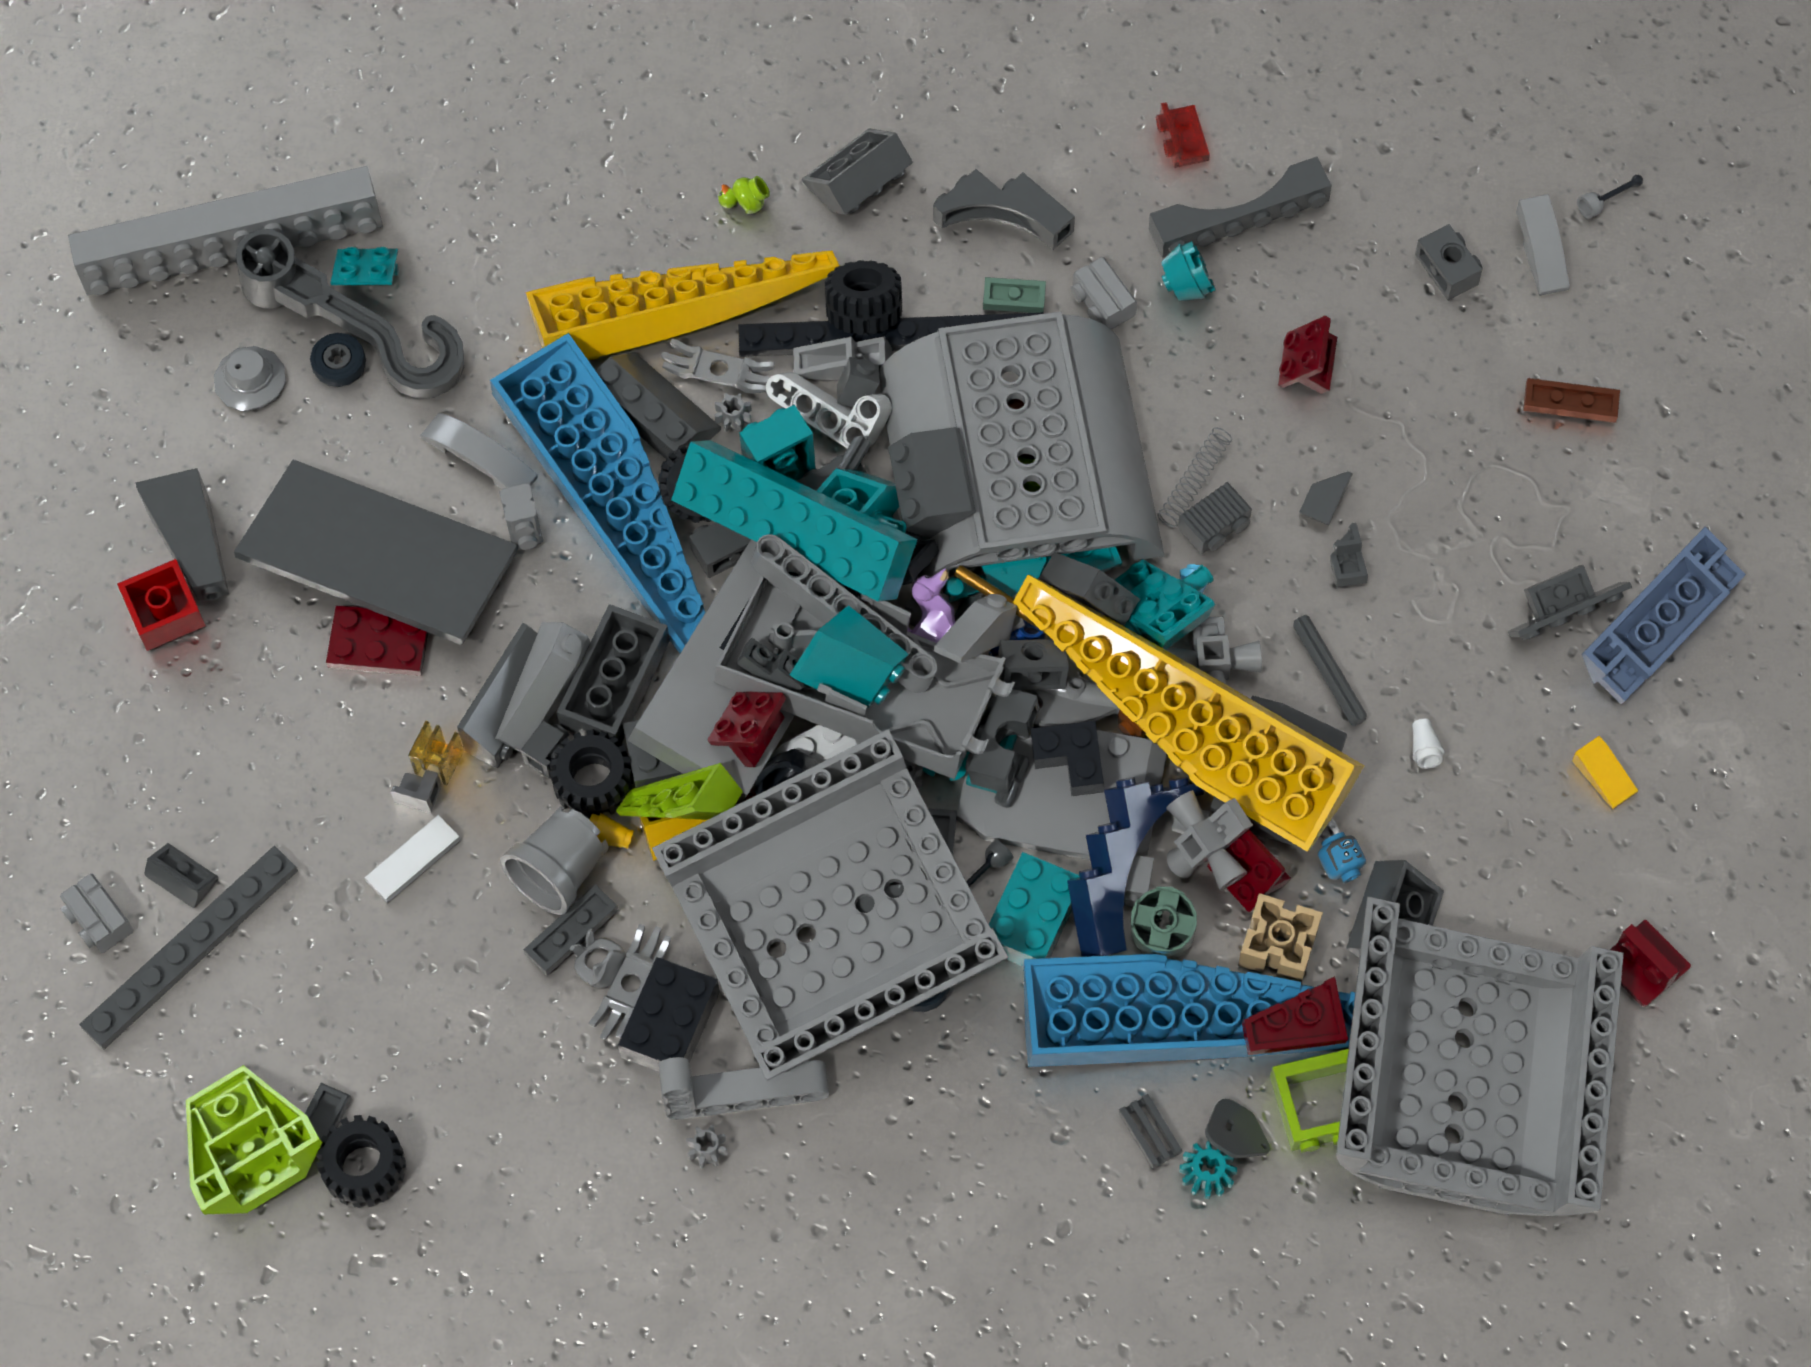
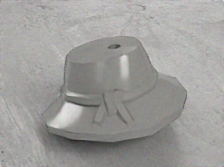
(252, 385)

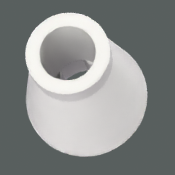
(1426, 745)

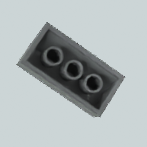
(654, 405)
(488, 709)

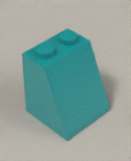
(851, 659)

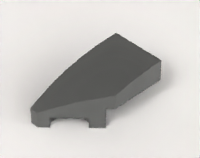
(1325, 497)

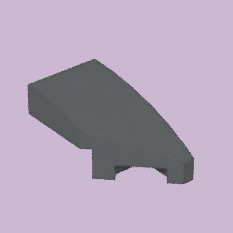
(1347, 559)

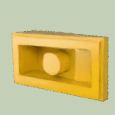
(1604, 772)

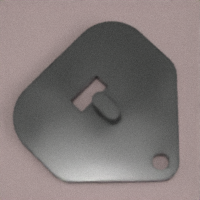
(1245, 1135)

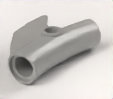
(1076, 703)

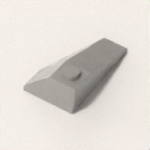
(543, 681)

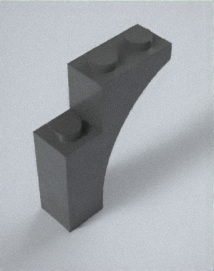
(1018, 204)

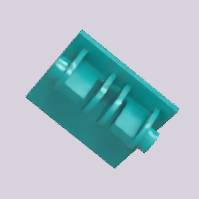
(365, 266)

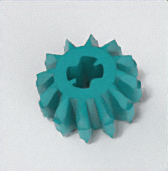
(1205, 1180)

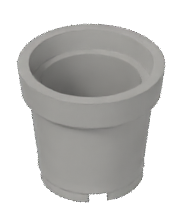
(555, 860)

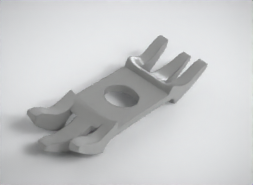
(700, 362)
(634, 964)

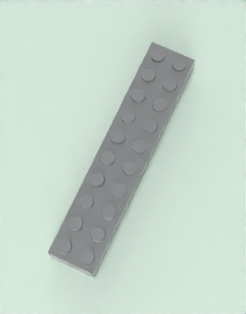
(211, 231)

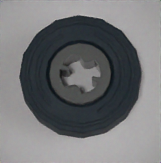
(350, 352)

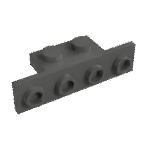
(1562, 596)

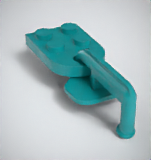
(1011, 575)

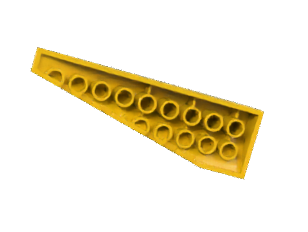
(657, 307)

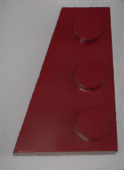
(1302, 1022)

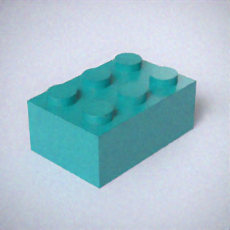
(780, 443)
(1033, 909)

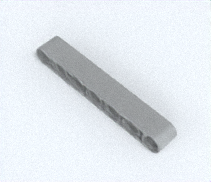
(835, 599)

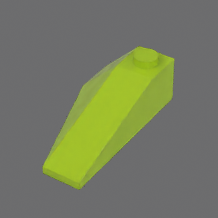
(686, 796)

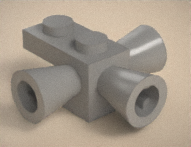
(1213, 651)
(1207, 839)

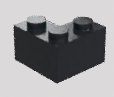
(1071, 746)

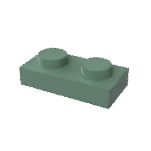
(1014, 295)

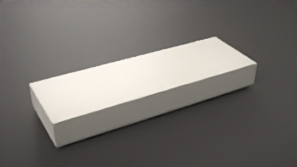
(412, 858)

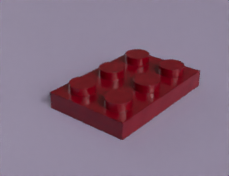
(375, 643)

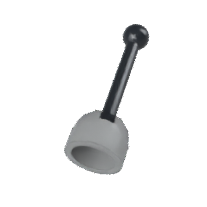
(1592, 203)

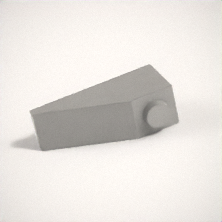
(978, 629)

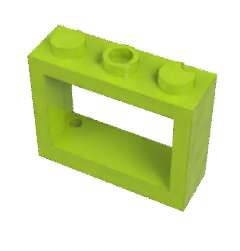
(1298, 1072)

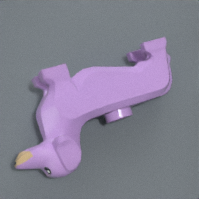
(936, 611)

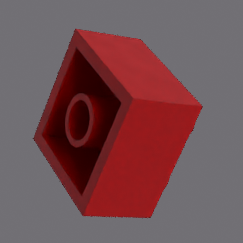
(161, 604)

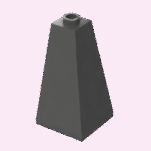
(186, 524)

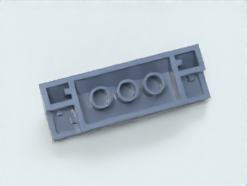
(1662, 616)

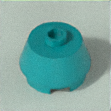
(1186, 273)

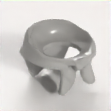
(604, 972)

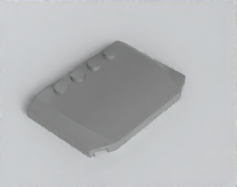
(1045, 812)

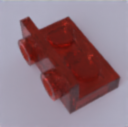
(1183, 135)

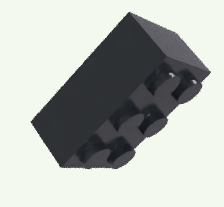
(668, 1015)

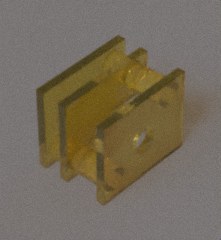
(429, 748)

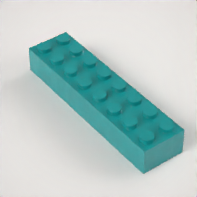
(824, 531)

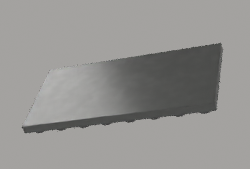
(376, 551)

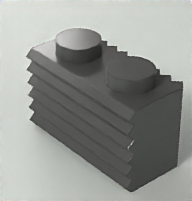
(1215, 518)

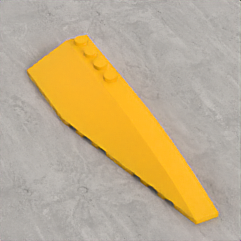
(1203, 725)

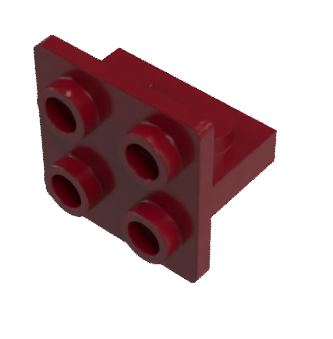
(1309, 356)
(749, 724)
(1263, 870)
(1648, 962)

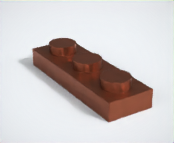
(1571, 400)

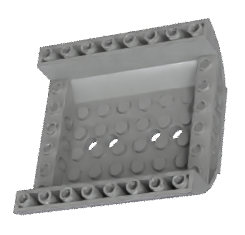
(1072, 422)
(805, 861)
(1527, 1083)

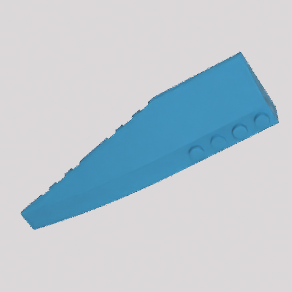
(604, 476)
(1146, 1009)

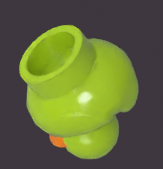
(746, 192)

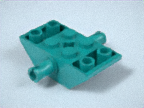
(865, 494)
(1166, 604)

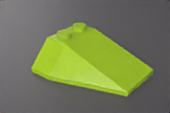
(245, 1144)

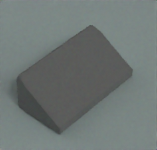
(180, 875)

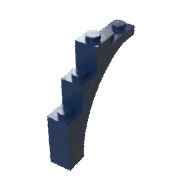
(1100, 891)

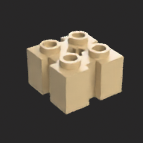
(1269, 923)

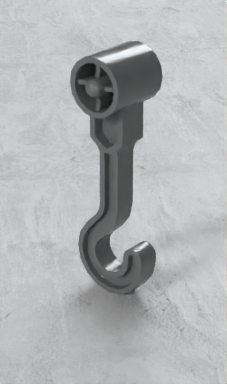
(275, 278)

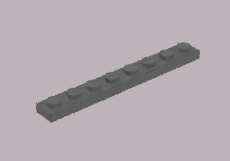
(188, 947)

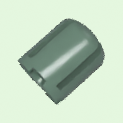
(1149, 911)

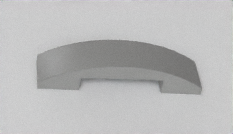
(478, 450)

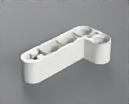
(825, 404)

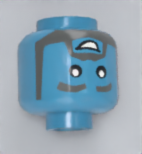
(1341, 857)

